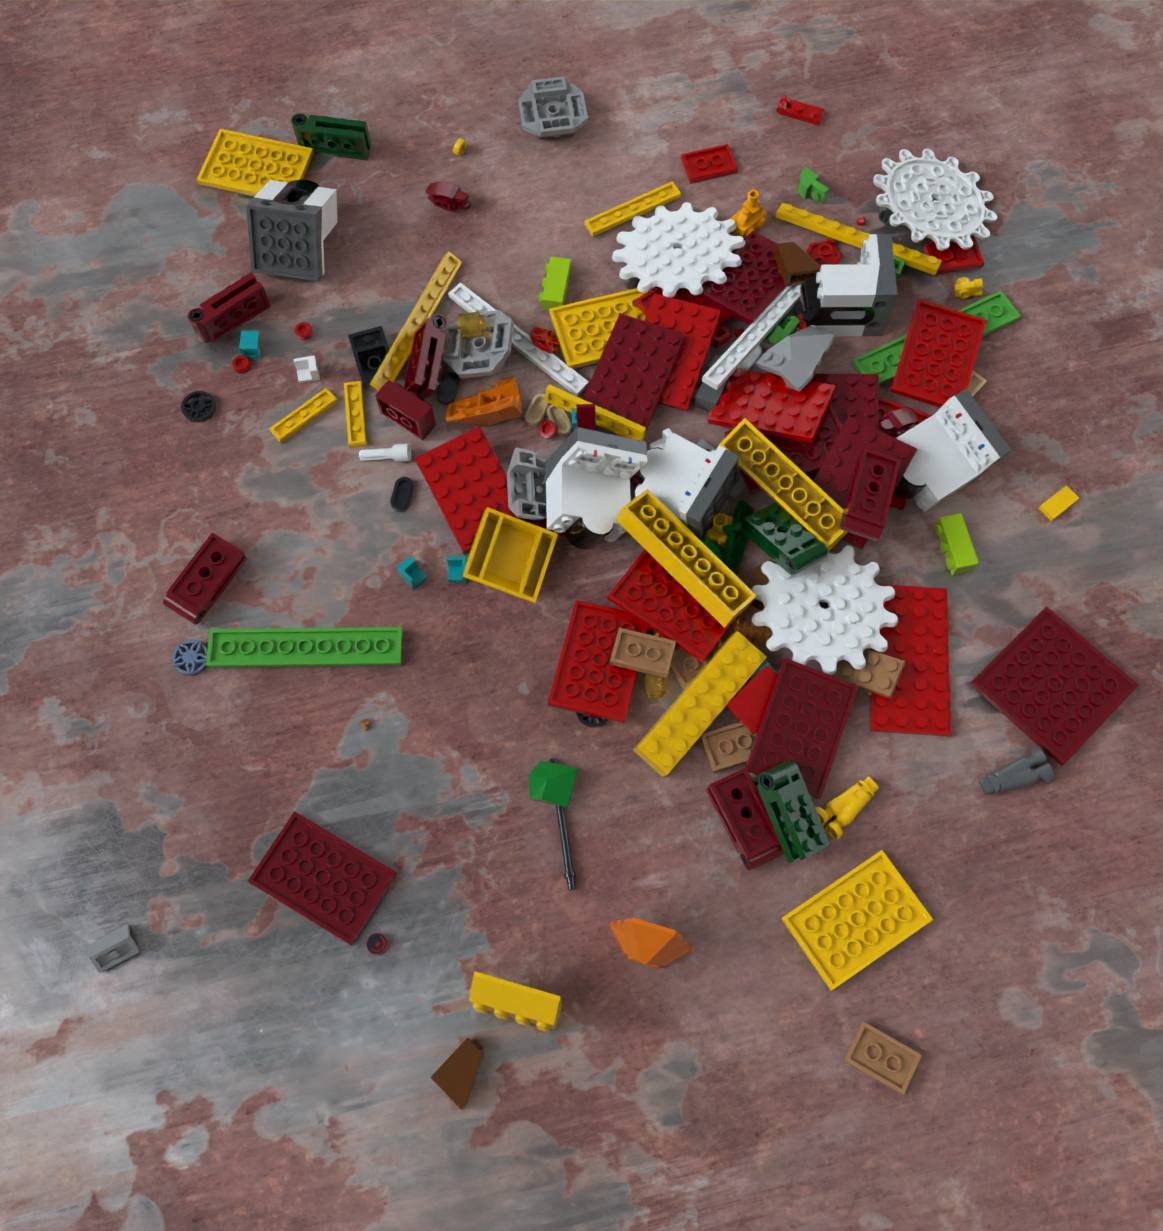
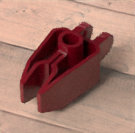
(448, 196)
(898, 422)

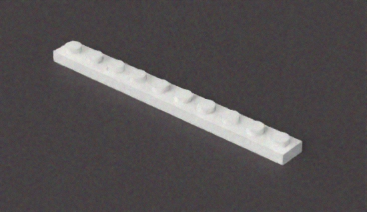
(752, 337)
(522, 343)

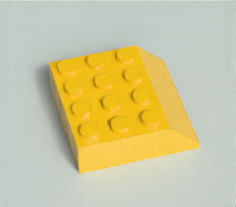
(510, 555)
(515, 1001)

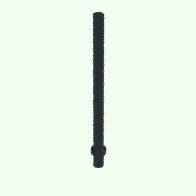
(569, 874)

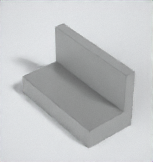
(112, 949)

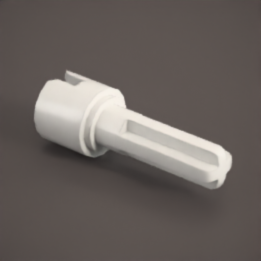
(398, 453)

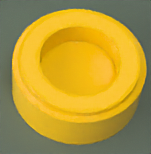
(459, 147)

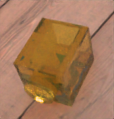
(471, 325)

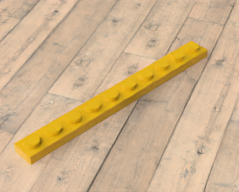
(853, 236)
(423, 309)

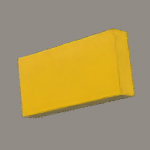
(1058, 503)

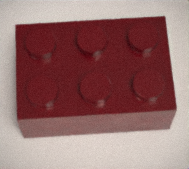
(405, 409)

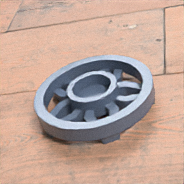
(190, 657)

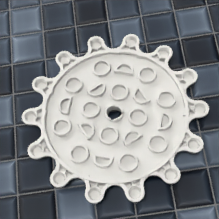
(958, 206)
(702, 256)
(830, 633)

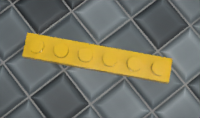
(632, 208)
(603, 417)

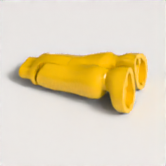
(846, 806)

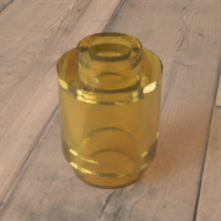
(654, 686)

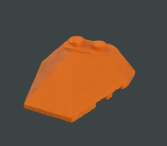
(488, 406)
(649, 942)

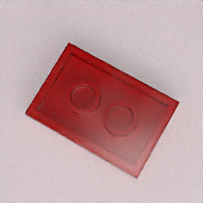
(709, 163)
(955, 257)
(752, 699)

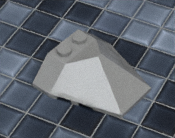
(796, 356)
(527, 485)

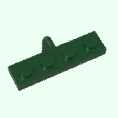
(736, 536)

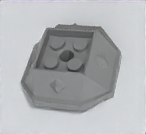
(552, 108)
(483, 354)

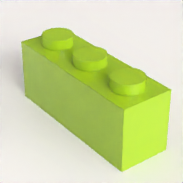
(555, 283)
(956, 544)

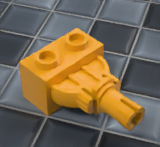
(750, 216)

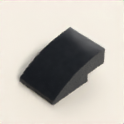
(369, 351)

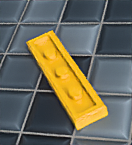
(355, 414)
(303, 415)

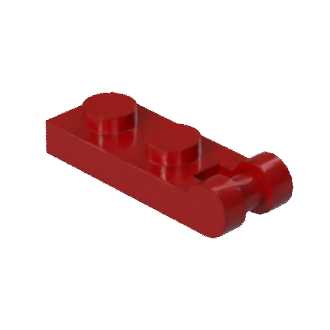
(800, 110)

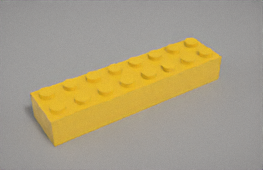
(785, 483)
(685, 557)
(699, 704)

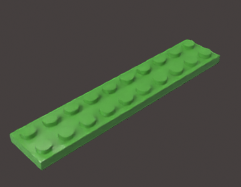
(884, 359)
(304, 647)

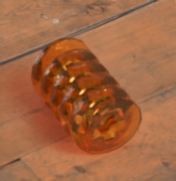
(752, 631)

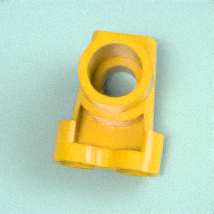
(964, 287)
(716, 533)

